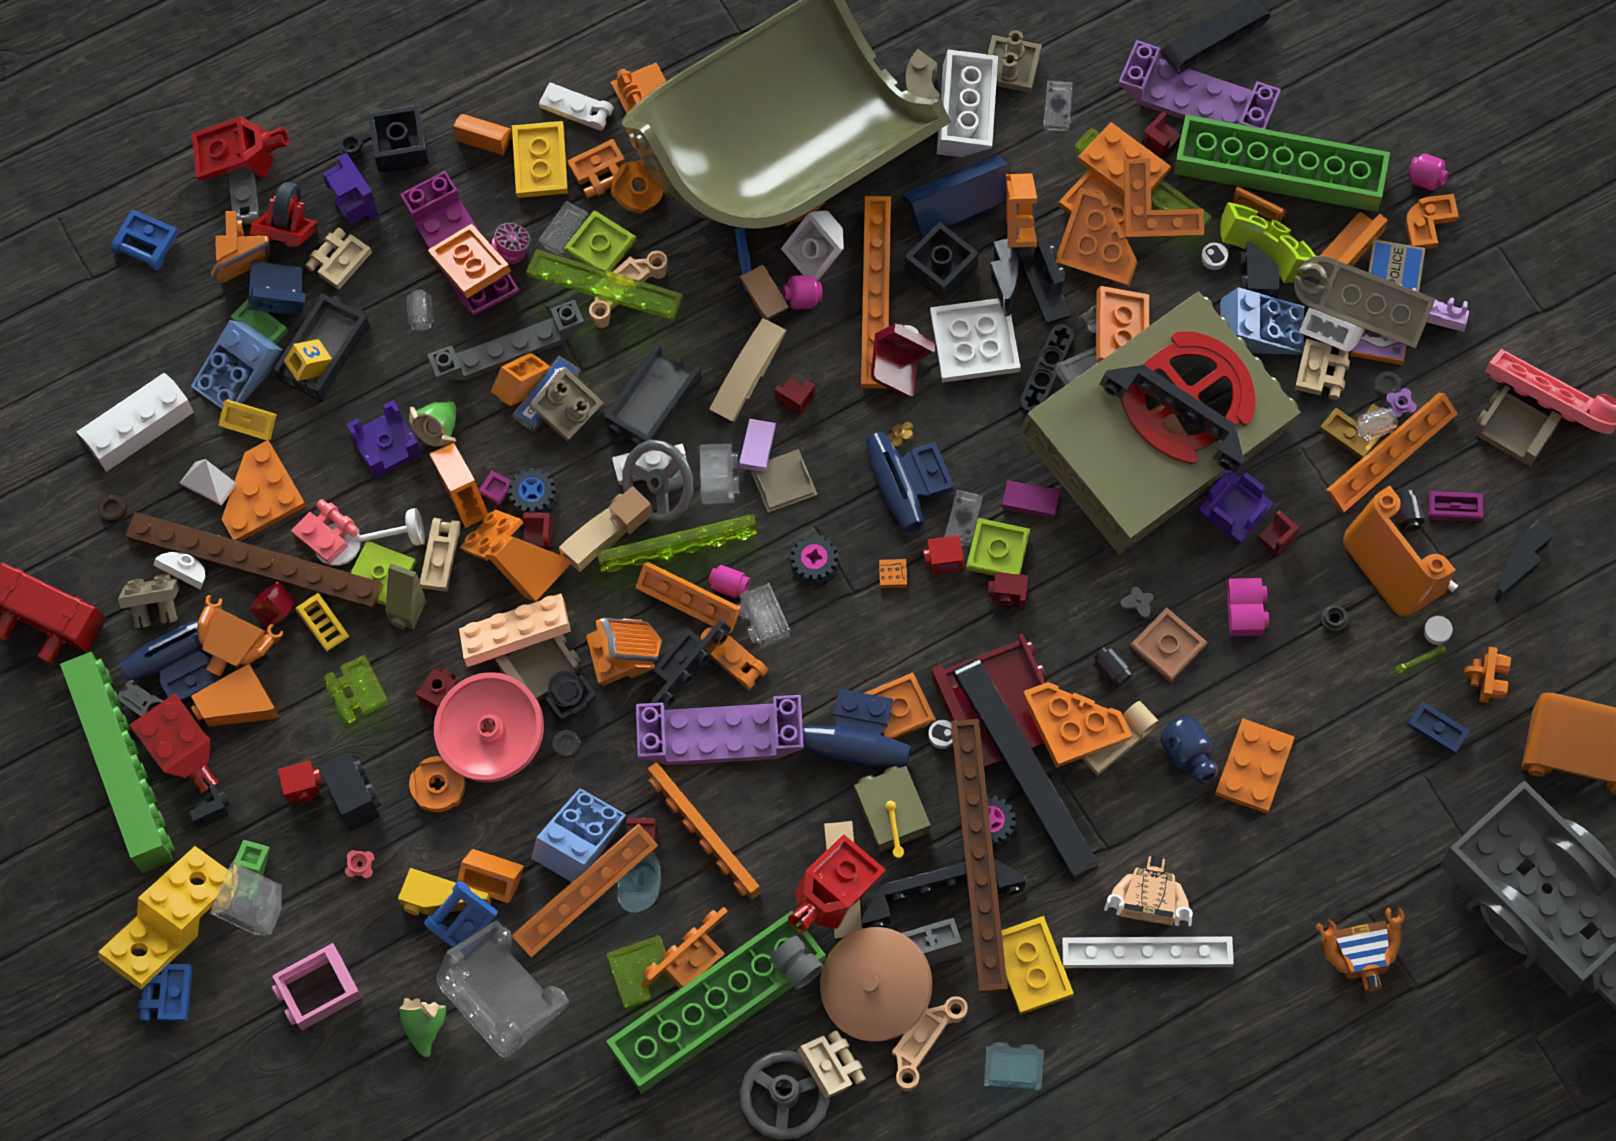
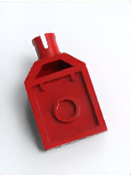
(235, 146)
(176, 742)
(834, 885)

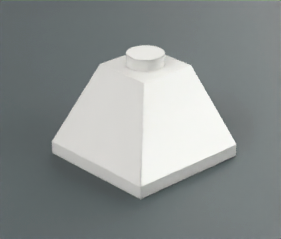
(815, 243)

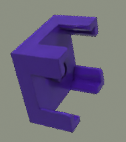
(385, 441)

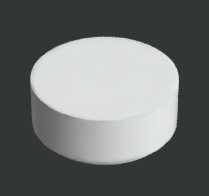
(1438, 630)

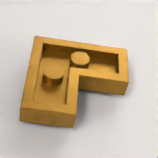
(1342, 431)

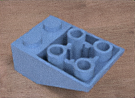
(1264, 322)
(236, 364)
(577, 835)

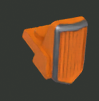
(237, 251)
(623, 648)

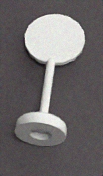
(413, 526)

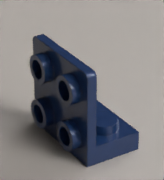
(275, 288)

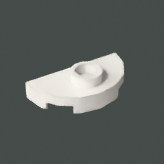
(183, 567)

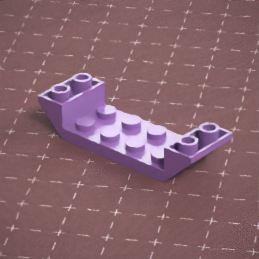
(1192, 93)
(719, 732)

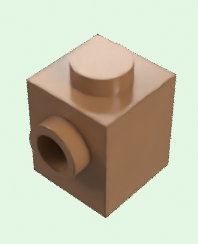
(630, 510)

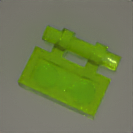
(363, 684)

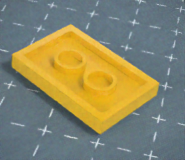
(540, 159)
(1034, 966)

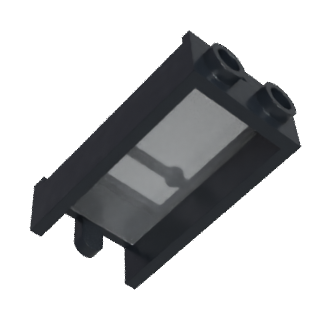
(339, 332)
(651, 397)

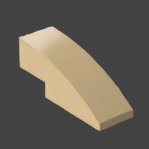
(591, 538)

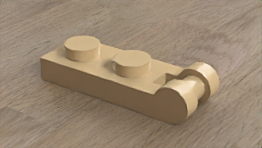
(440, 555)

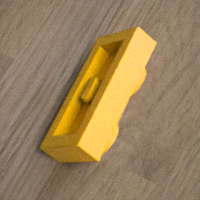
(247, 419)

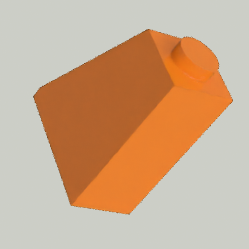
(459, 485)
(526, 565)
(234, 700)

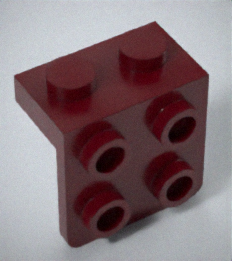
(896, 358)

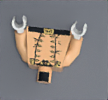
(1151, 896)

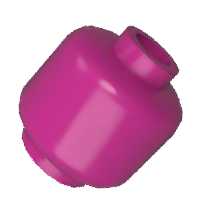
(1427, 172)
(802, 292)

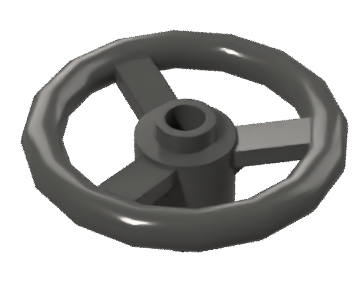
(661, 480)
(783, 1103)

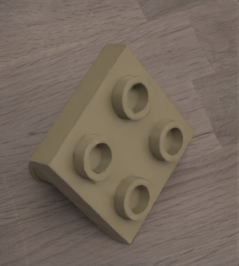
(1016, 61)
(566, 404)
(139, 593)

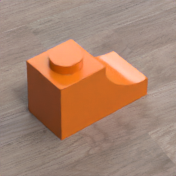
(518, 378)

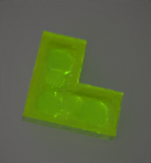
(628, 968)

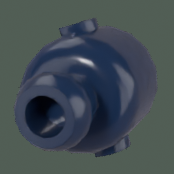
(1189, 748)

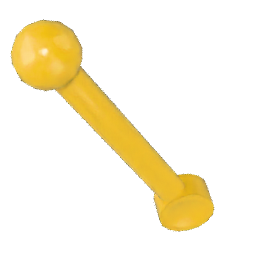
(898, 851)

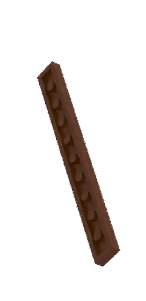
(255, 560)
(979, 857)

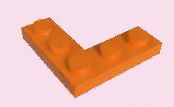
(1144, 222)

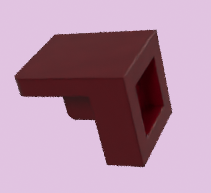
(1160, 136)
(795, 395)
(538, 529)
(1279, 534)
(272, 604)

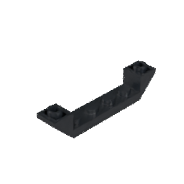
(1118, 381)
(877, 914)

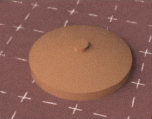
(876, 984)

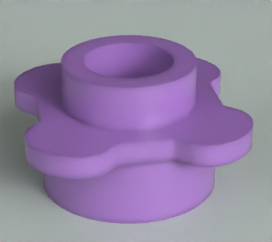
(1404, 395)

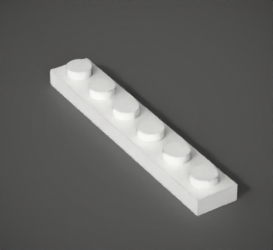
(1147, 952)

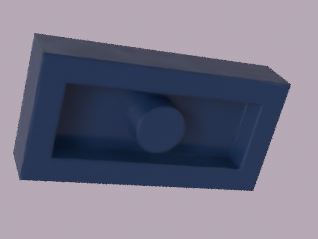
(1438, 728)

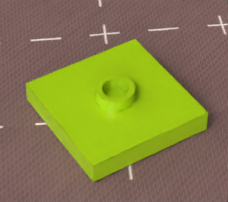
(600, 243)
(997, 548)
(375, 562)

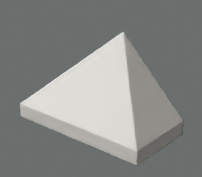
(208, 481)

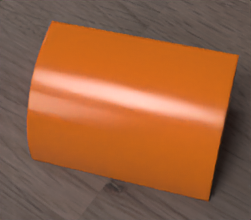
(482, 134)
(490, 875)

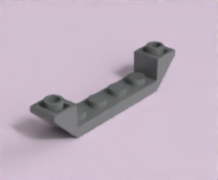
(496, 353)

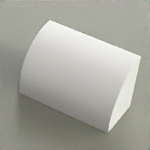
(1331, 330)

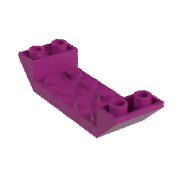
(437, 216)

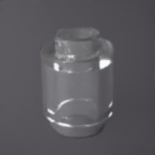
(419, 310)
(1376, 423)

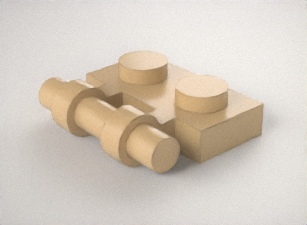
(343, 262)
(1314, 365)
(825, 1066)

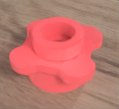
(354, 858)

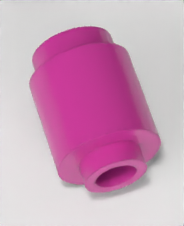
(728, 581)

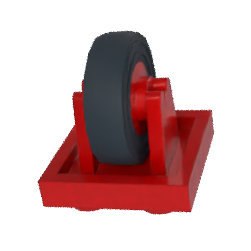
(285, 218)

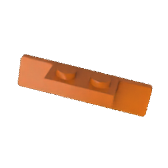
(690, 958)

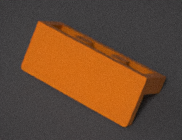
(1355, 239)

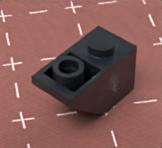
(1260, 271)

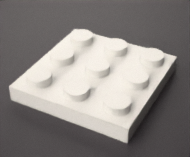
(974, 340)

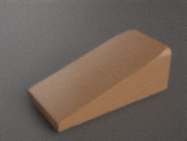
(764, 293)

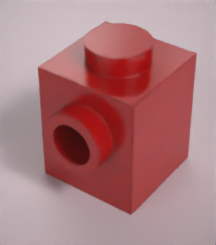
(300, 782)

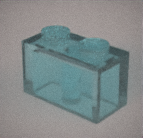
(1013, 1066)

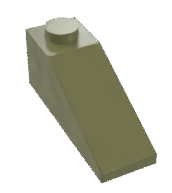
(404, 597)

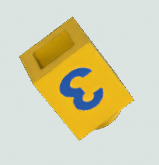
(307, 359)

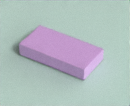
(757, 445)

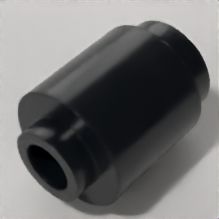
(1410, 513)
(1112, 666)

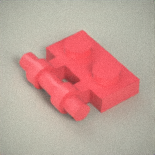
(319, 537)

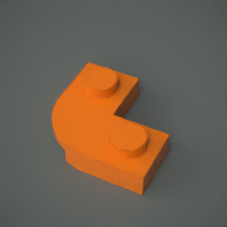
(1425, 214)

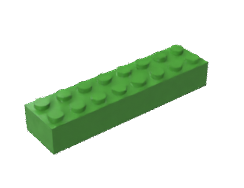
(1282, 163)
(118, 762)
(706, 1007)

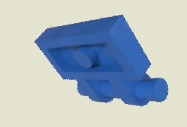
(173, 997)

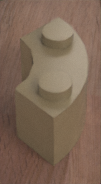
(921, 75)

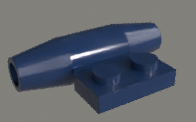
(906, 478)
(176, 658)
(858, 732)

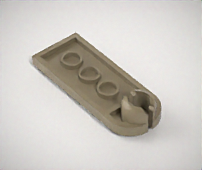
(1364, 299)

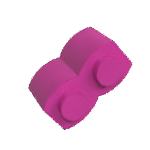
(1245, 607)

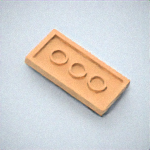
(514, 629)

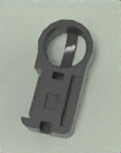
(137, 698)

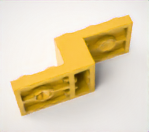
(165, 918)

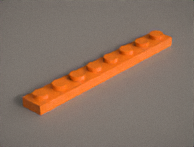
(875, 279)

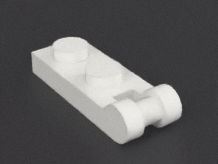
(575, 106)

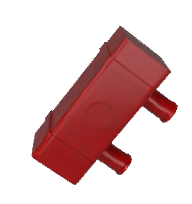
(46, 609)

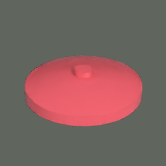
(488, 727)

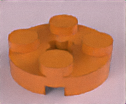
(625, 194)
(429, 798)

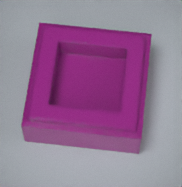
(495, 488)

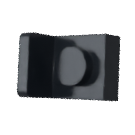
(209, 812)

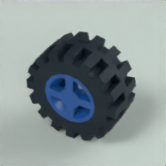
(527, 485)

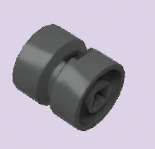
(800, 966)

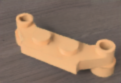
(637, 269)
(921, 1038)

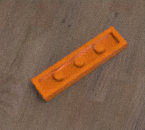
(686, 596)

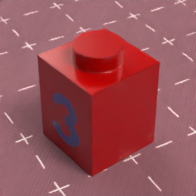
(944, 554)

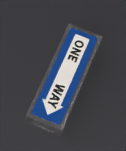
(524, 413)

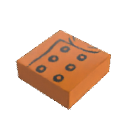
(893, 573)

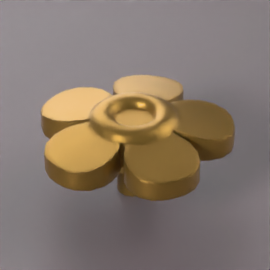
(901, 434)

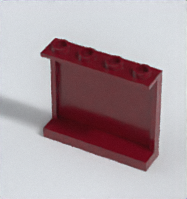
(1011, 672)

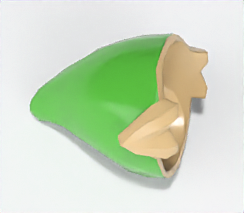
(434, 423)
(422, 1023)

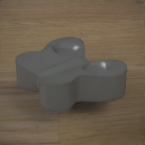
(1089, 320)
(1138, 601)

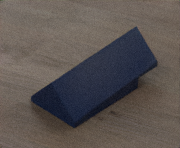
(959, 196)

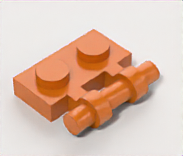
(595, 163)

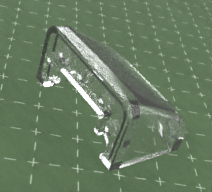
(497, 990)

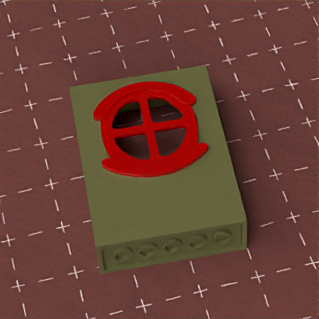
(1119, 456)

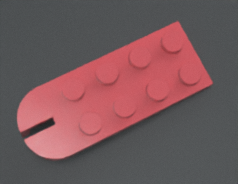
(1550, 393)

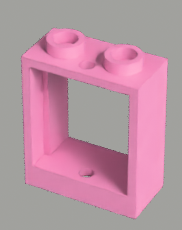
(305, 966)

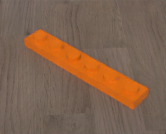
(1391, 452)
(709, 840)
(584, 890)

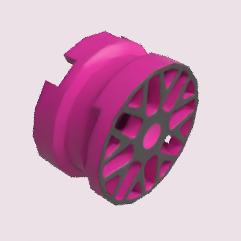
(518, 239)

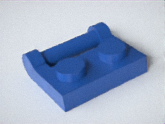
(148, 232)
(471, 919)

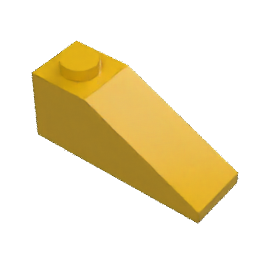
(428, 892)

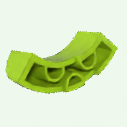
(1243, 225)

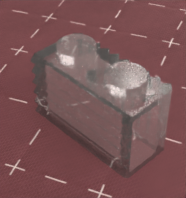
(764, 616)

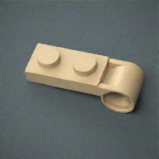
(1140, 723)

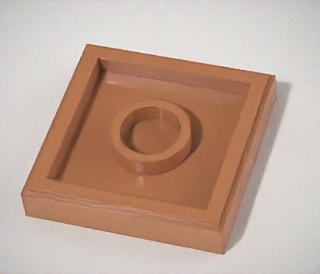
(1168, 644)

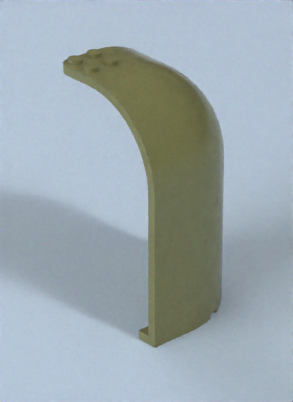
(778, 119)

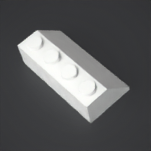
(969, 101)
(135, 421)

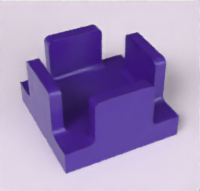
(353, 194)
(1236, 505)

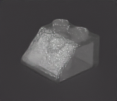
(248, 900)

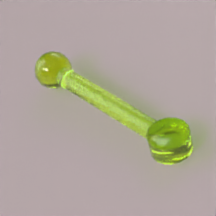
(1440, 650)

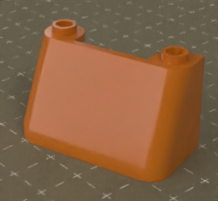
(1391, 562)
(1572, 738)

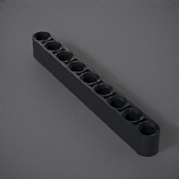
(1025, 769)

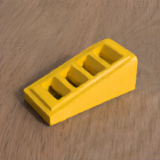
(308, 605)

